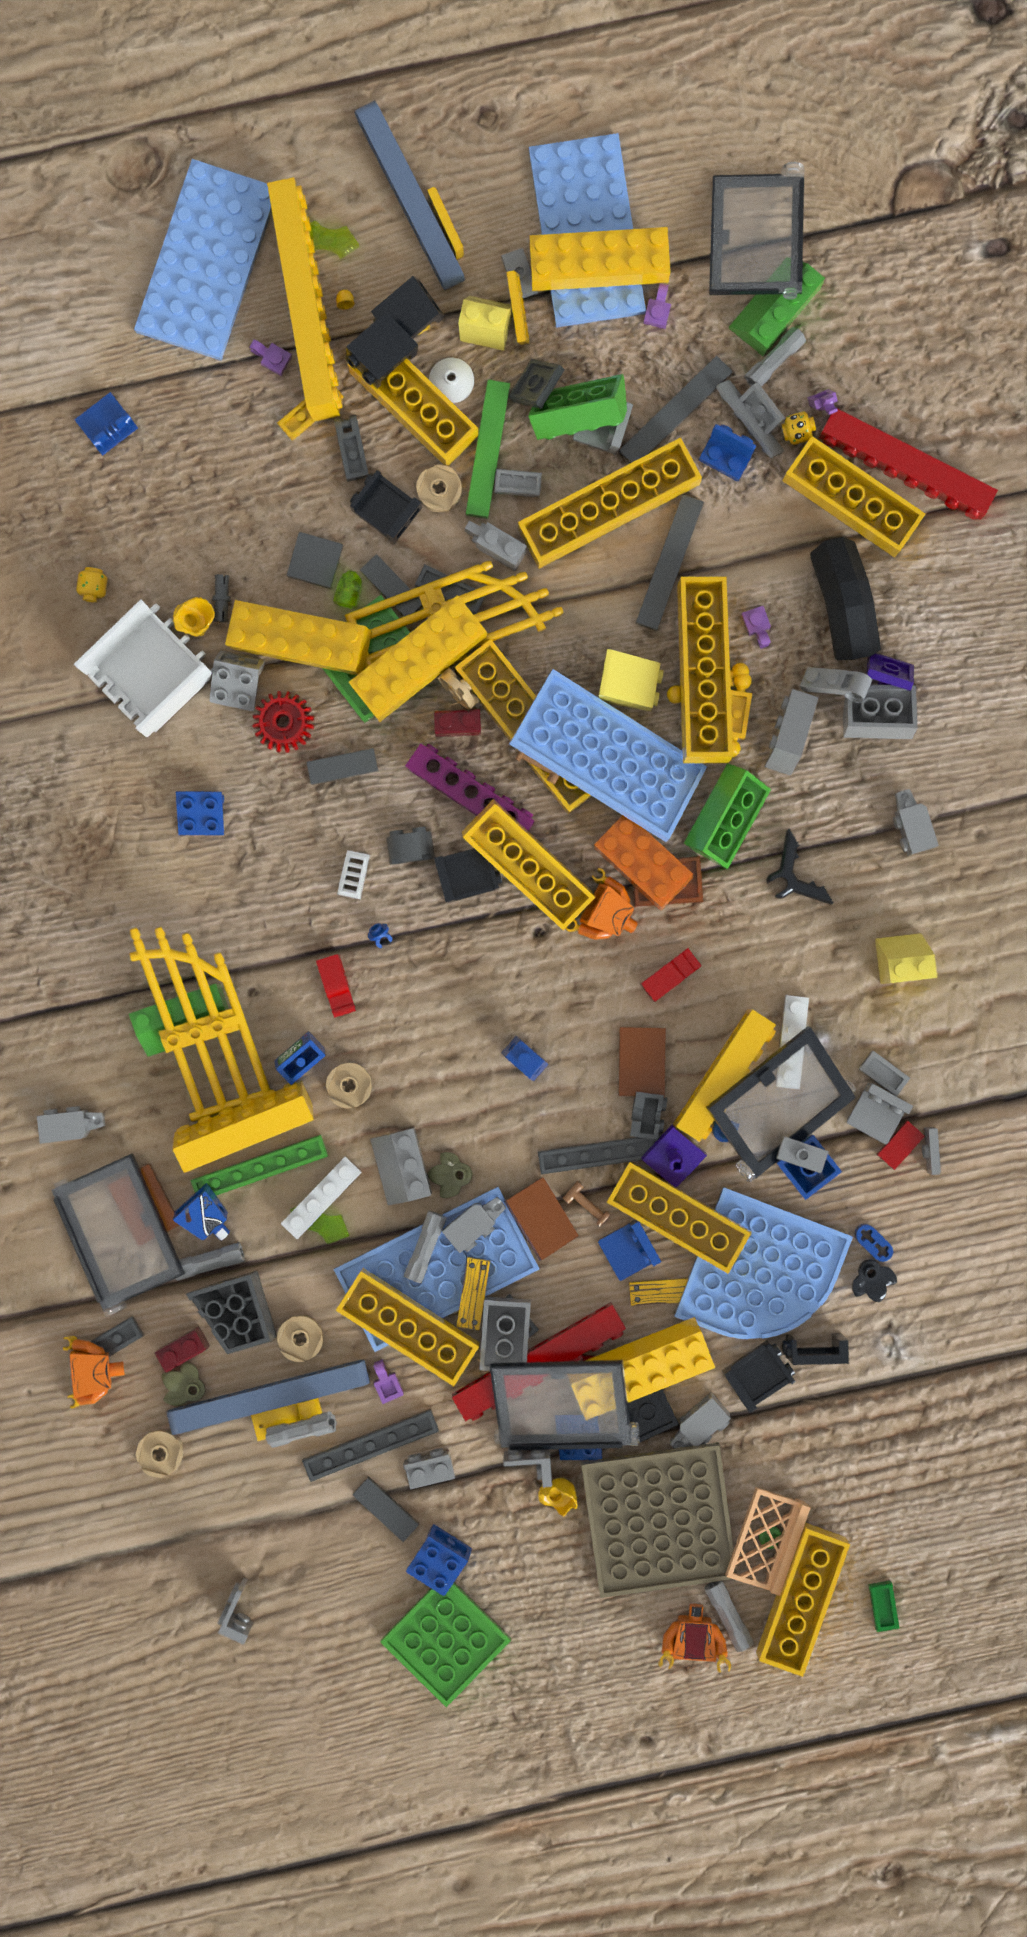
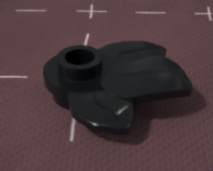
(875, 1283)

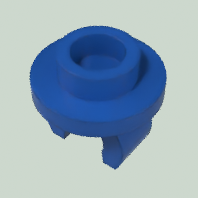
(377, 932)

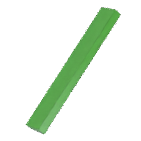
(488, 449)
(263, 1166)

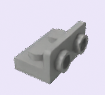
(429, 1468)

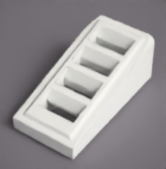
(350, 893)

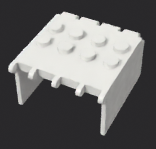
(145, 668)

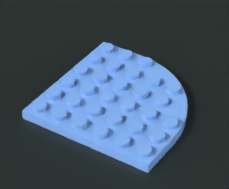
(776, 1279)

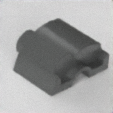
(410, 846)
(646, 1115)

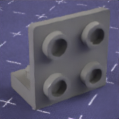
(607, 437)
(235, 680)
(878, 1113)
(530, 1457)
(235, 1625)

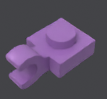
(658, 310)
(274, 357)
(824, 401)
(756, 623)
(387, 1385)

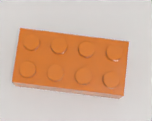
(643, 861)

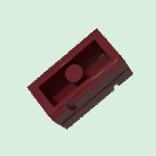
(457, 723)
(182, 1349)

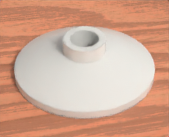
(460, 387)

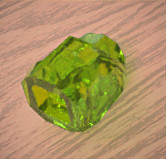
(348, 590)

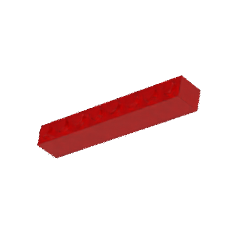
(908, 464)
(563, 1346)

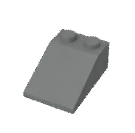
(504, 1331)

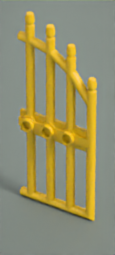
(433, 600)
(201, 1029)

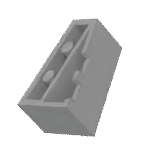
(791, 731)

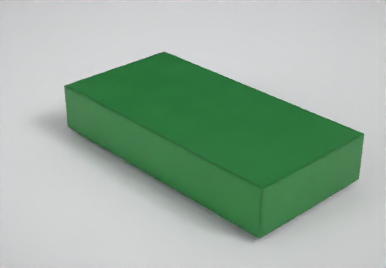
(883, 1606)

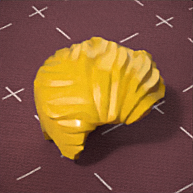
(193, 616)
(560, 1496)

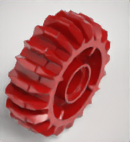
(273, 712)

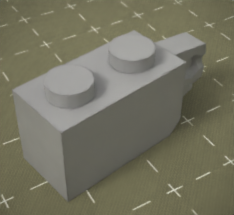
(497, 544)
(914, 824)
(68, 1125)
(473, 1223)
(701, 1423)

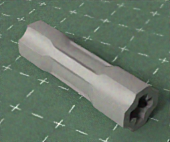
(787, 346)
(430, 1232)
(212, 1260)
(316, 1425)
(726, 1610)

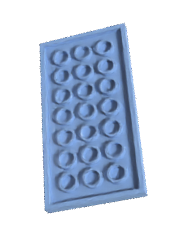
(585, 190)
(205, 260)
(608, 755)
(445, 1274)

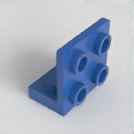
(727, 452)
(629, 1250)
(439, 1560)

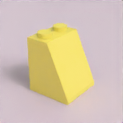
(485, 322)
(630, 681)
(905, 959)

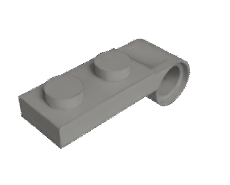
(833, 681)

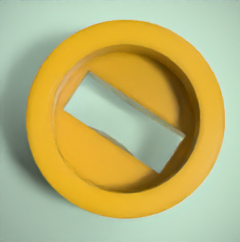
(345, 299)

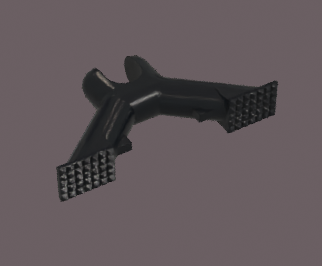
(786, 872)

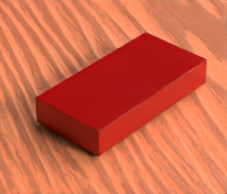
(900, 1145)

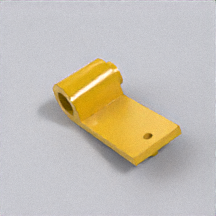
(285, 1414)

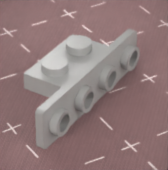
(756, 412)

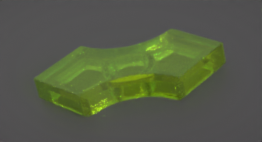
(335, 240)
(329, 1227)

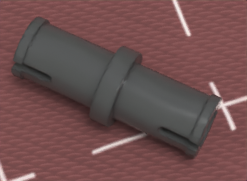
(221, 598)

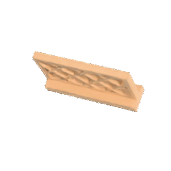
(787, 1541)

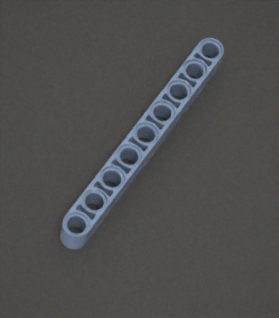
(409, 195)
(268, 1397)

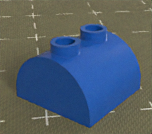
(806, 1180)

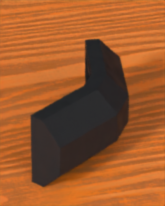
(846, 599)

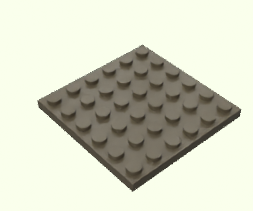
(658, 1519)

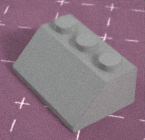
(883, 714)
(401, 1166)

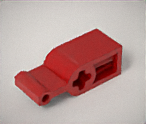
(670, 975)
(336, 985)

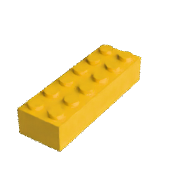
(599, 259)
(423, 411)
(853, 497)
(298, 637)
(418, 658)
(528, 864)
(725, 1071)
(242, 1126)
(679, 1217)
(408, 1326)
(662, 1358)
(803, 1600)

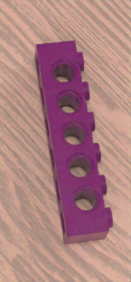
(425, 754)

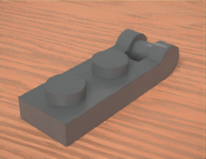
(351, 449)

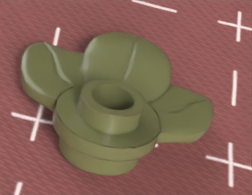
(446, 1174)
(179, 1383)

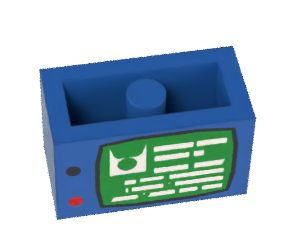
(299, 1058)

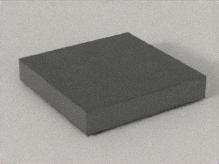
(536, 383)
(315, 560)

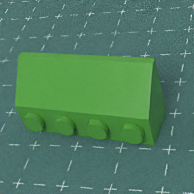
(771, 314)
(581, 408)
(727, 815)
(148, 1021)

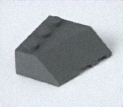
(236, 1312)

